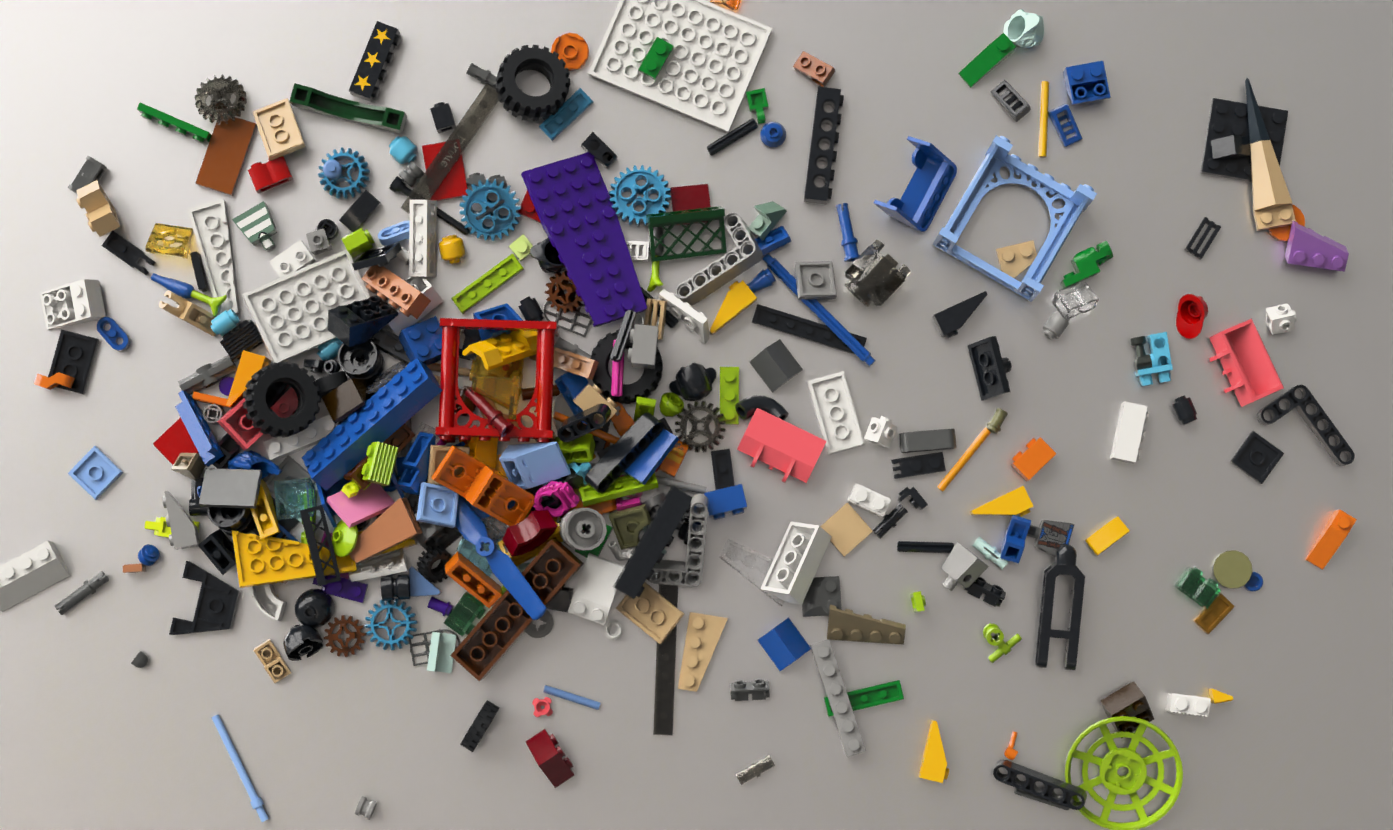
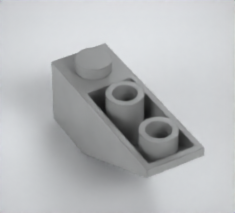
(182, 527)

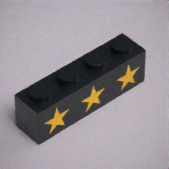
(374, 62)

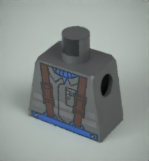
(1050, 535)

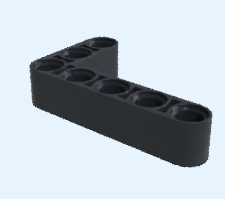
(1311, 420)

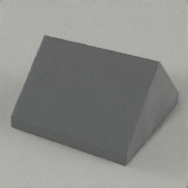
(775, 365)

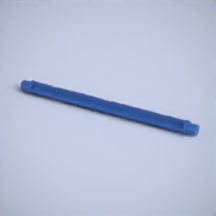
(821, 312)

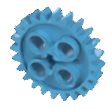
(627, 183)
(500, 223)

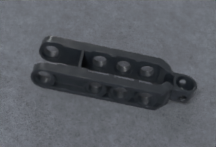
(1066, 565)

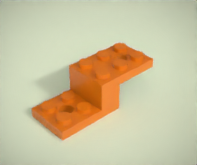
(484, 487)

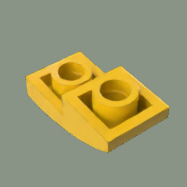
(1107, 535)

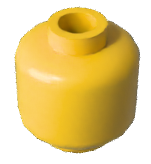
(452, 248)

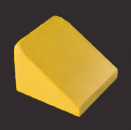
(1219, 697)

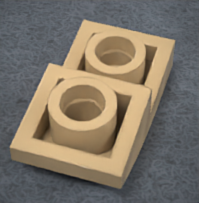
(272, 661)

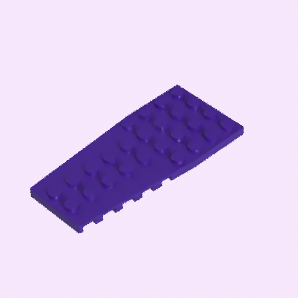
(587, 235)

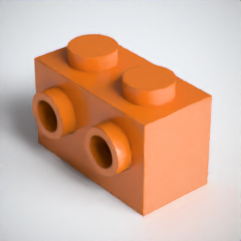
(1033, 459)

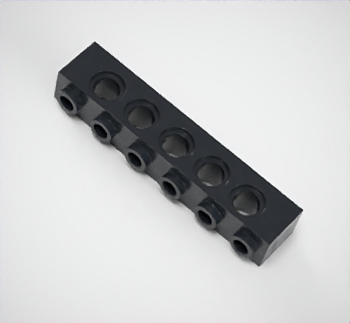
(831, 97)

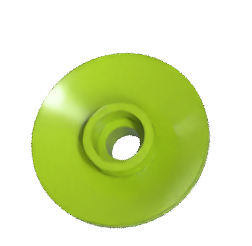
(344, 539)

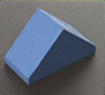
(420, 586)

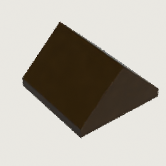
(346, 399)

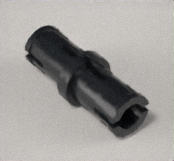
(889, 521)

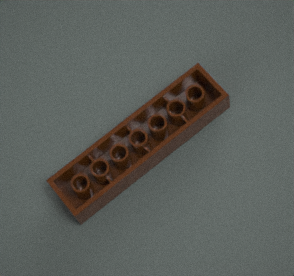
(507, 618)

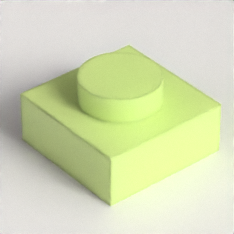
(521, 247)

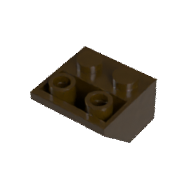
(1127, 702)

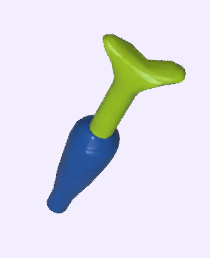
(187, 291)

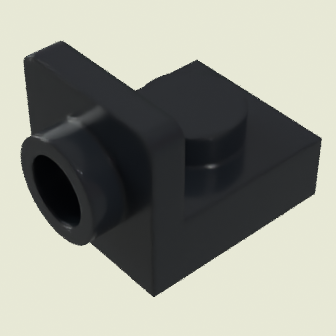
(916, 499)

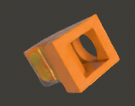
(674, 459)

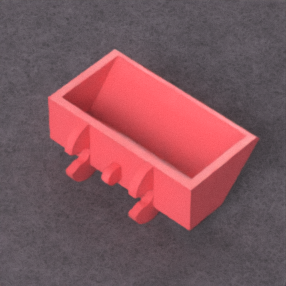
(1245, 362)
(781, 445)

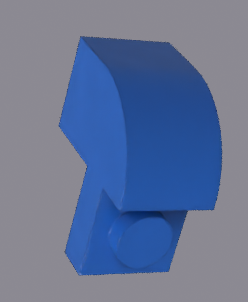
(1014, 539)

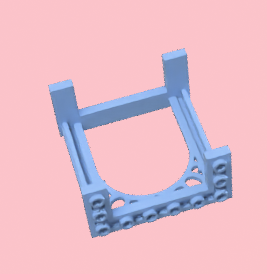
(1075, 203)

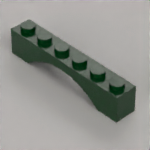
(331, 105)

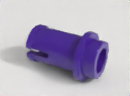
(440, 606)

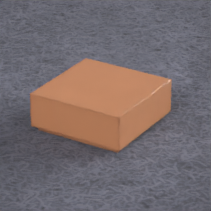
(133, 568)

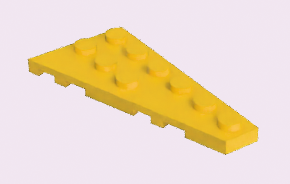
(279, 560)

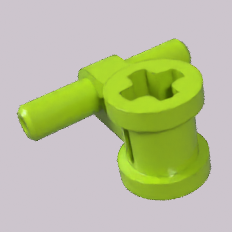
(997, 640)

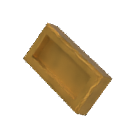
(1217, 611)

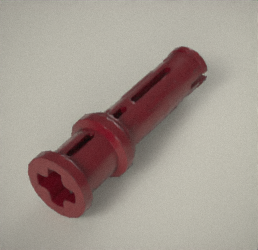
(494, 417)

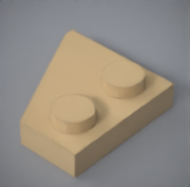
(1016, 258)

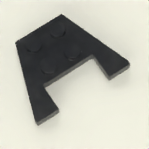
(214, 606)

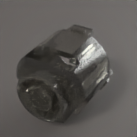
(874, 277)

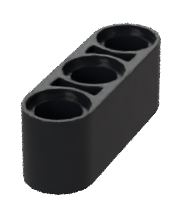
(579, 429)

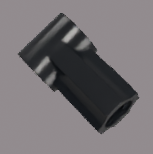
(194, 507)

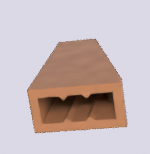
(388, 530)

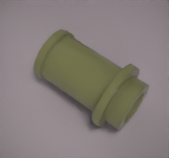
(997, 420)

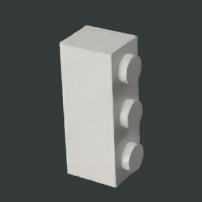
(1129, 432)

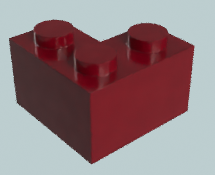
(550, 757)

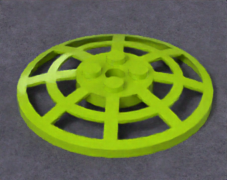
(1132, 780)

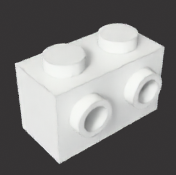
(292, 259)

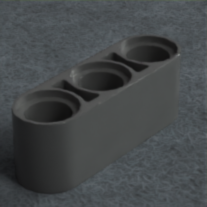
(927, 440)

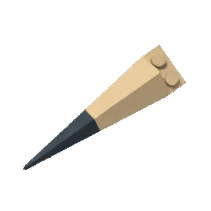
(1269, 191)

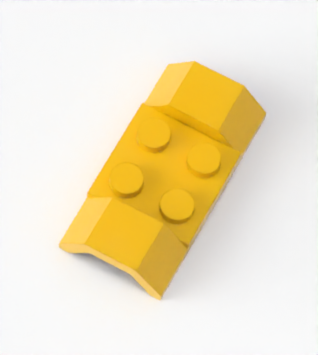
(504, 348)

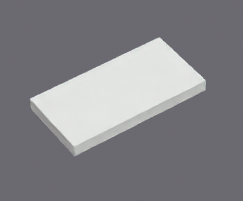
(836, 413)

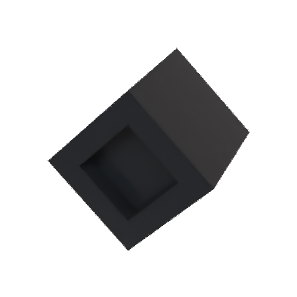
(443, 117)

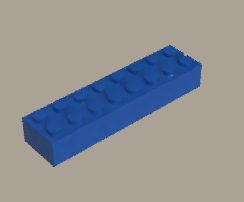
(371, 423)

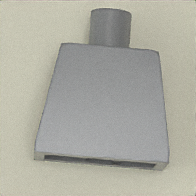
(962, 567)

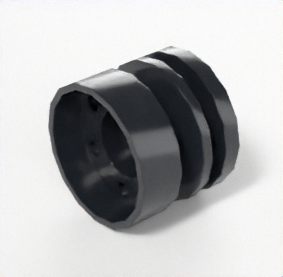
(351, 357)
(231, 519)

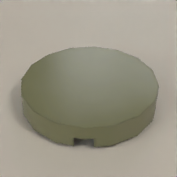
(1232, 569)

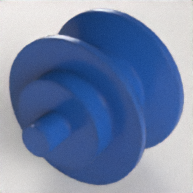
(148, 555)

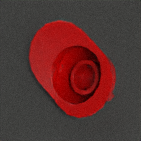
(1191, 315)

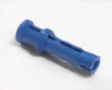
(849, 241)

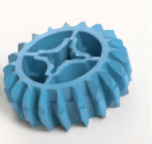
(350, 167)
(390, 615)

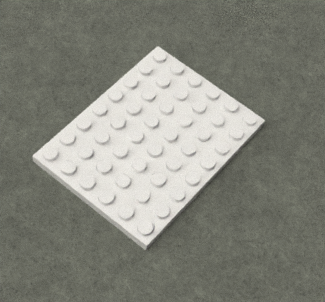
(705, 70)

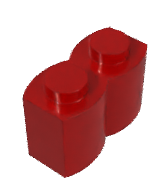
(270, 174)

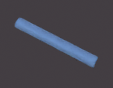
(571, 697)

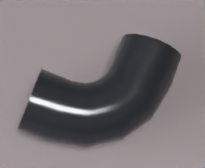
(748, 406)

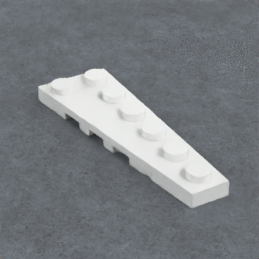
(214, 244)

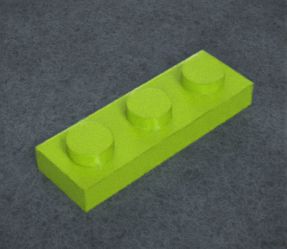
(729, 394)

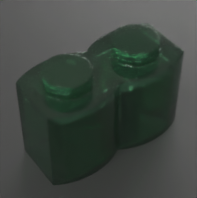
(1197, 587)
(464, 614)

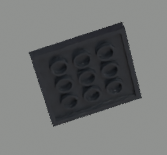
(1230, 119)

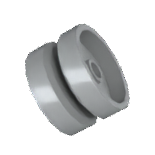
(572, 524)

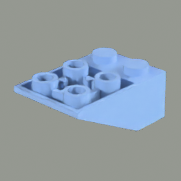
(534, 463)

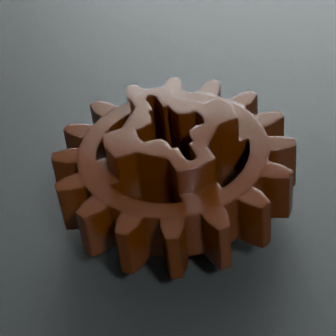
(561, 283)
(343, 623)

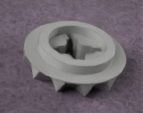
(544, 629)

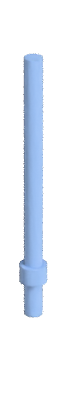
(256, 802)

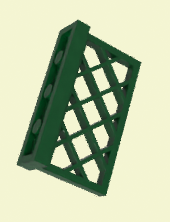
(683, 217)

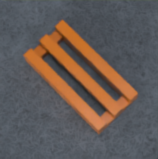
(210, 399)

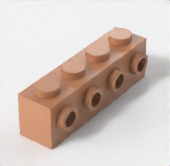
(396, 290)

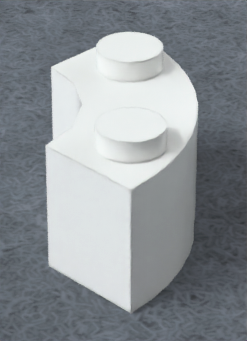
(268, 601)

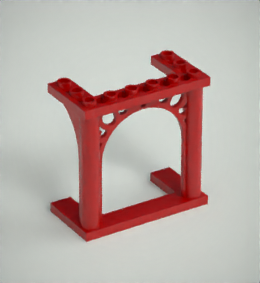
(542, 423)

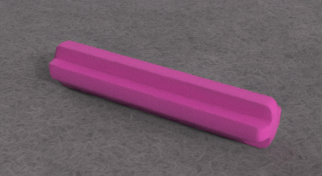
(617, 377)

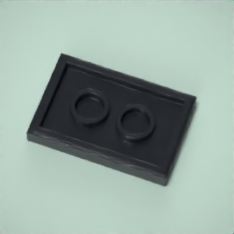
(74, 358)

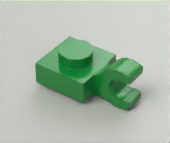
(757, 102)

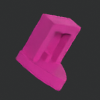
(628, 503)

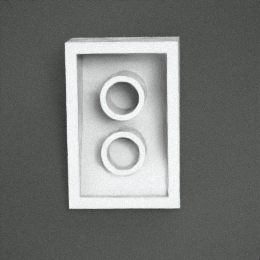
(595, 589)

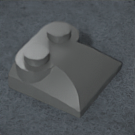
(822, 594)

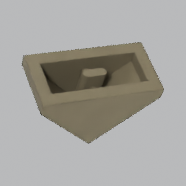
(189, 465)

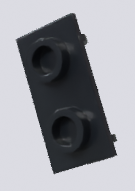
(994, 594)

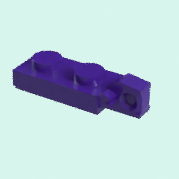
(345, 589)

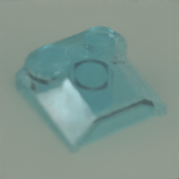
(294, 496)

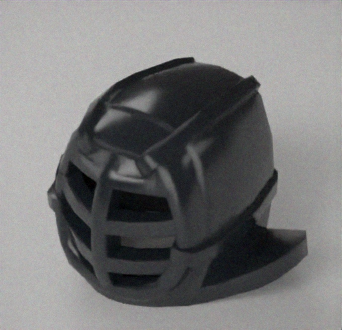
(547, 257)
(693, 382)

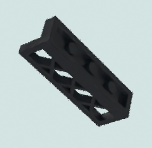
(314, 551)

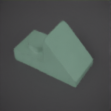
(768, 217)

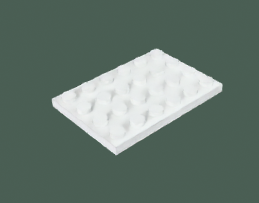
(295, 308)

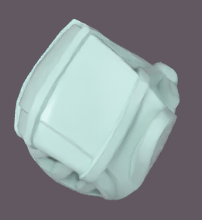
(1025, 29)

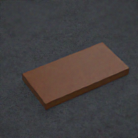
(226, 155)

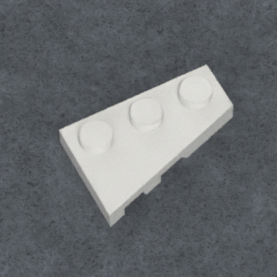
(692, 319)
(380, 566)

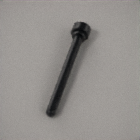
(399, 186)

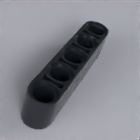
(624, 452)
(1050, 784)

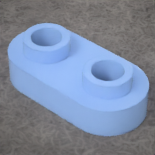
(394, 233)

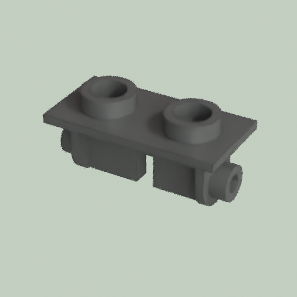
(741, 689)

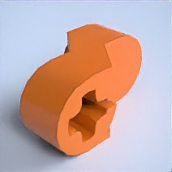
(53, 381)

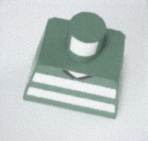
(257, 225)

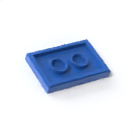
(652, 457)

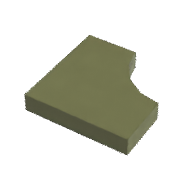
(628, 524)

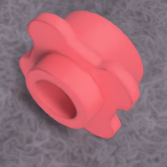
(546, 703)

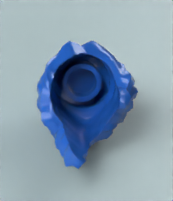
(254, 461)

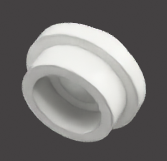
(607, 630)

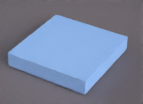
(95, 472)
(437, 505)

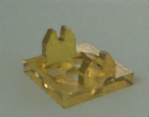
(161, 231)

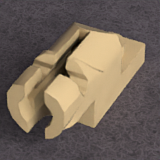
(189, 312)

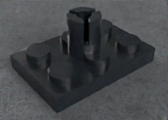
(989, 368)

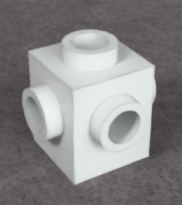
(1280, 319)
(881, 432)

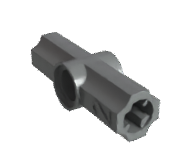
(208, 375)

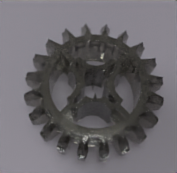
(220, 89)
(712, 438)

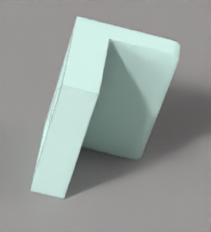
(441, 648)

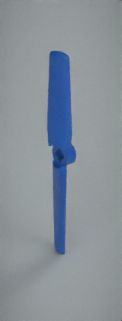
(502, 566)

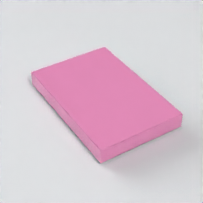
(361, 507)

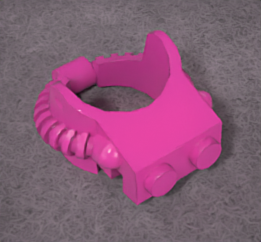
(563, 492)

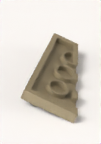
(855, 627)

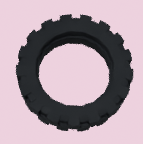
(479, 726)

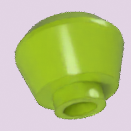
(671, 404)

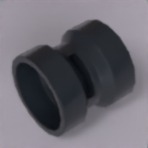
(332, 231)

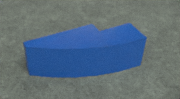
(416, 464)

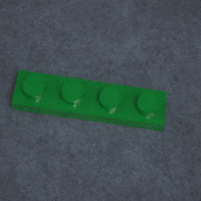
(181, 126)
(872, 696)

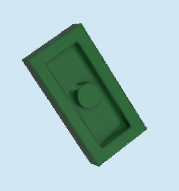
(656, 58)

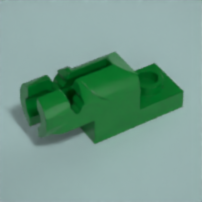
(1087, 263)

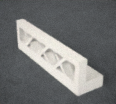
(422, 238)

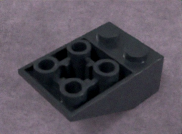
(360, 320)

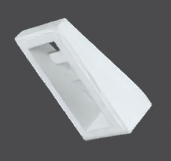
(645, 244)

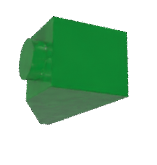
(987, 60)

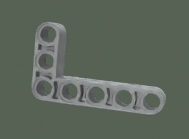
(724, 264)
(697, 549)

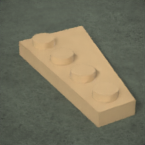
(700, 643)

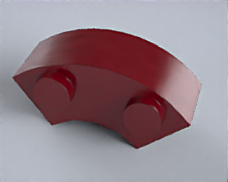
(529, 533)

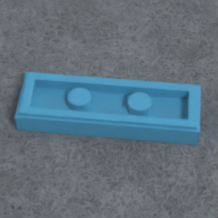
(566, 114)

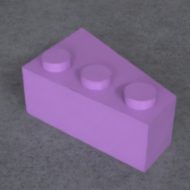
(1314, 250)

